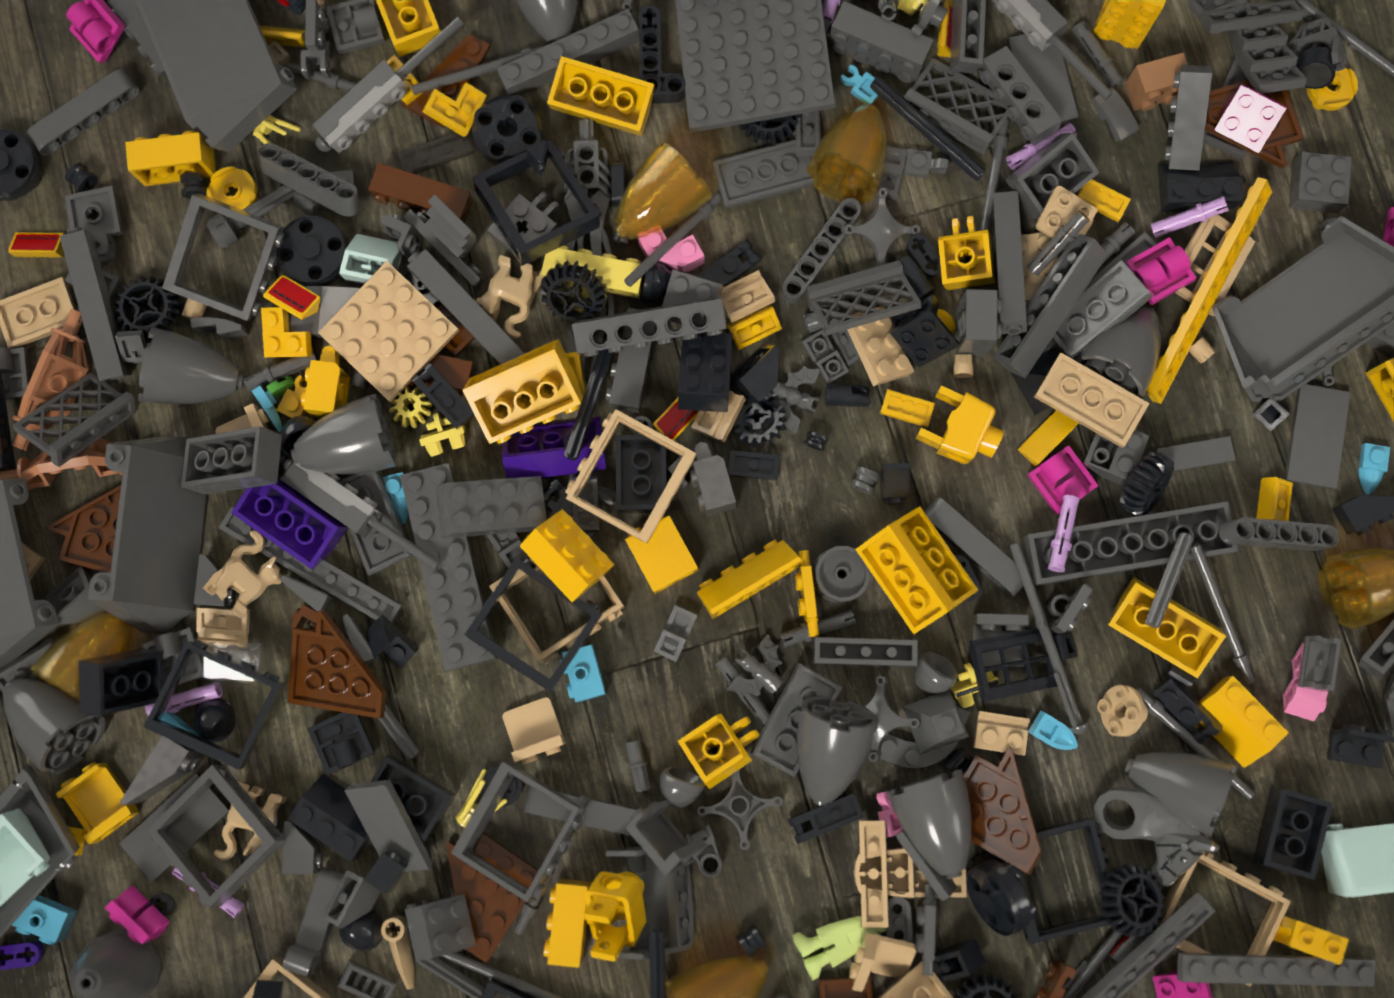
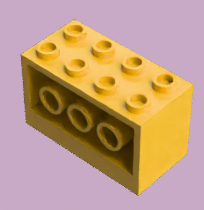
(1127, 20)
(522, 376)
(916, 569)

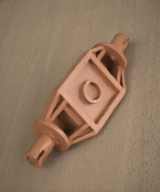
(54, 374)
(42, 465)

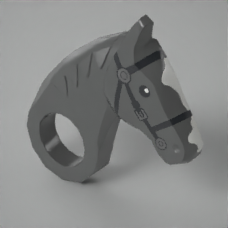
(1175, 840)

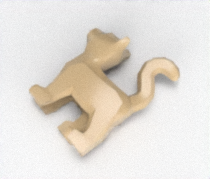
(512, 290)
(242, 578)
(235, 820)

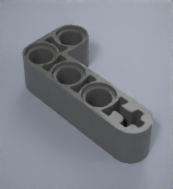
(314, 932)

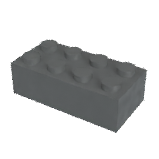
(879, 43)
(231, 460)
(490, 506)

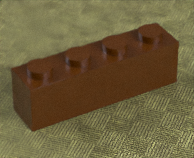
(415, 191)
(453, 370)

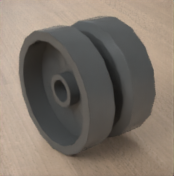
(825, 577)

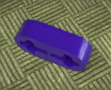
(19, 961)

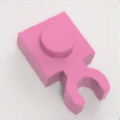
(892, 824)

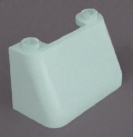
(20, 853)
(1359, 859)

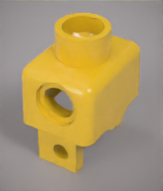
(967, 428)
(613, 899)

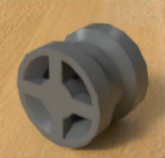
(865, 480)

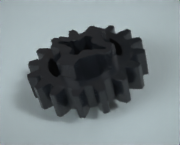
(761, 421)

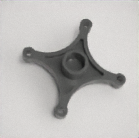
(930, 13)
(880, 228)
(886, 718)
(740, 807)

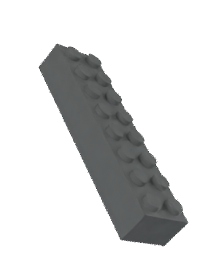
(1128, 543)
(455, 587)

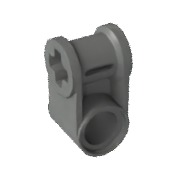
(710, 851)

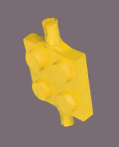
(807, 604)

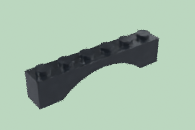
(1362, 511)

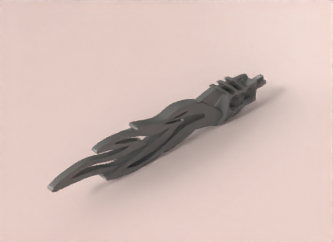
(600, 190)

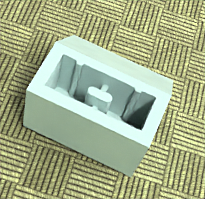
(366, 256)

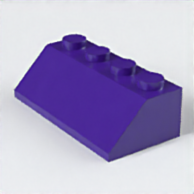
(543, 449)
(290, 521)

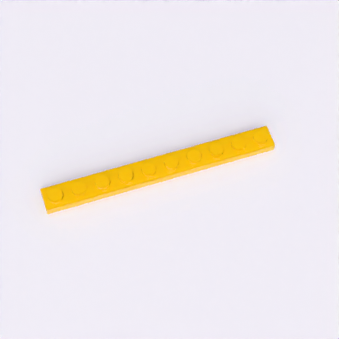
(1209, 290)

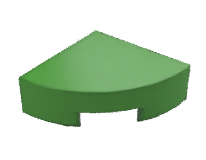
(278, 389)

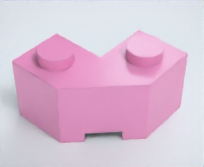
(683, 256)
(1302, 701)

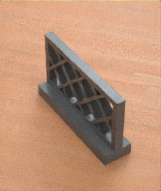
(949, 119)
(859, 287)
(89, 427)

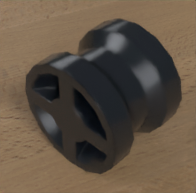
(80, 177)
(192, 184)
(751, 940)

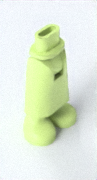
(837, 940)

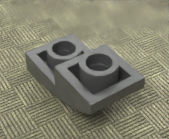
(1117, 115)
(824, 356)

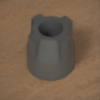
(812, 322)

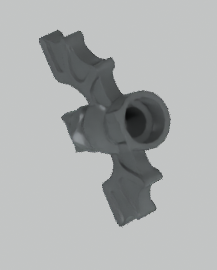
(788, 395)
(762, 673)

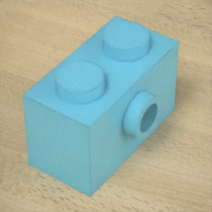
(584, 675)
(46, 919)

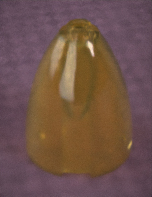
(852, 150)
(660, 195)
(1369, 583)
(93, 638)
(720, 979)

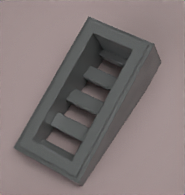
(312, 596)
(358, 639)
(362, 992)

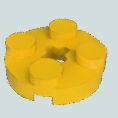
(1334, 100)
(238, 179)

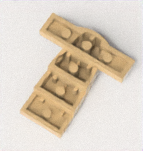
(887, 873)

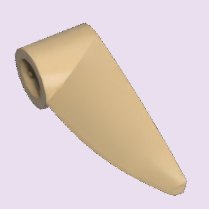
(401, 948)

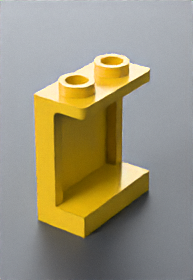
(665, 556)
(96, 801)
(1311, 940)

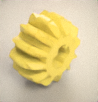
(402, 411)

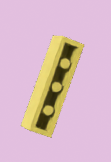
(607, 265)

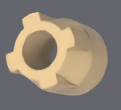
(193, 309)
(1201, 350)
(963, 366)

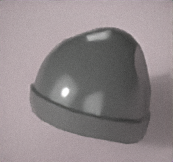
(934, 672)
(680, 786)

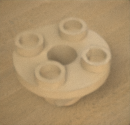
(1122, 710)

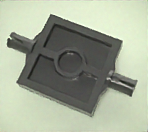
(926, 938)

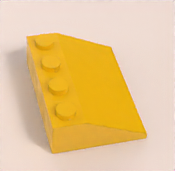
(748, 578)

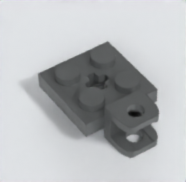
(316, 41)
(106, 226)

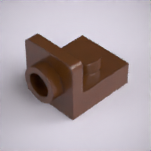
(302, 614)

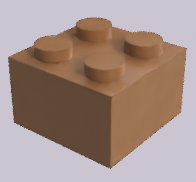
(1153, 82)

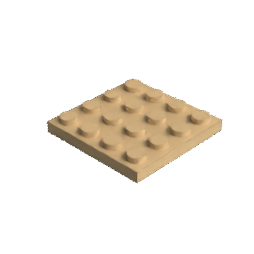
(388, 331)

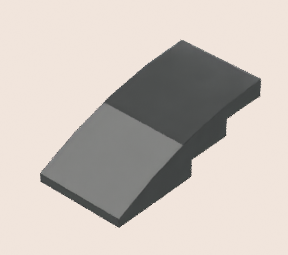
(331, 301)

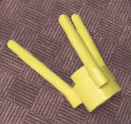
(268, 125)
(469, 805)

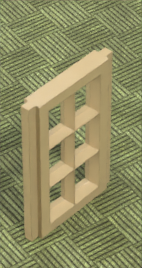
(1194, 247)

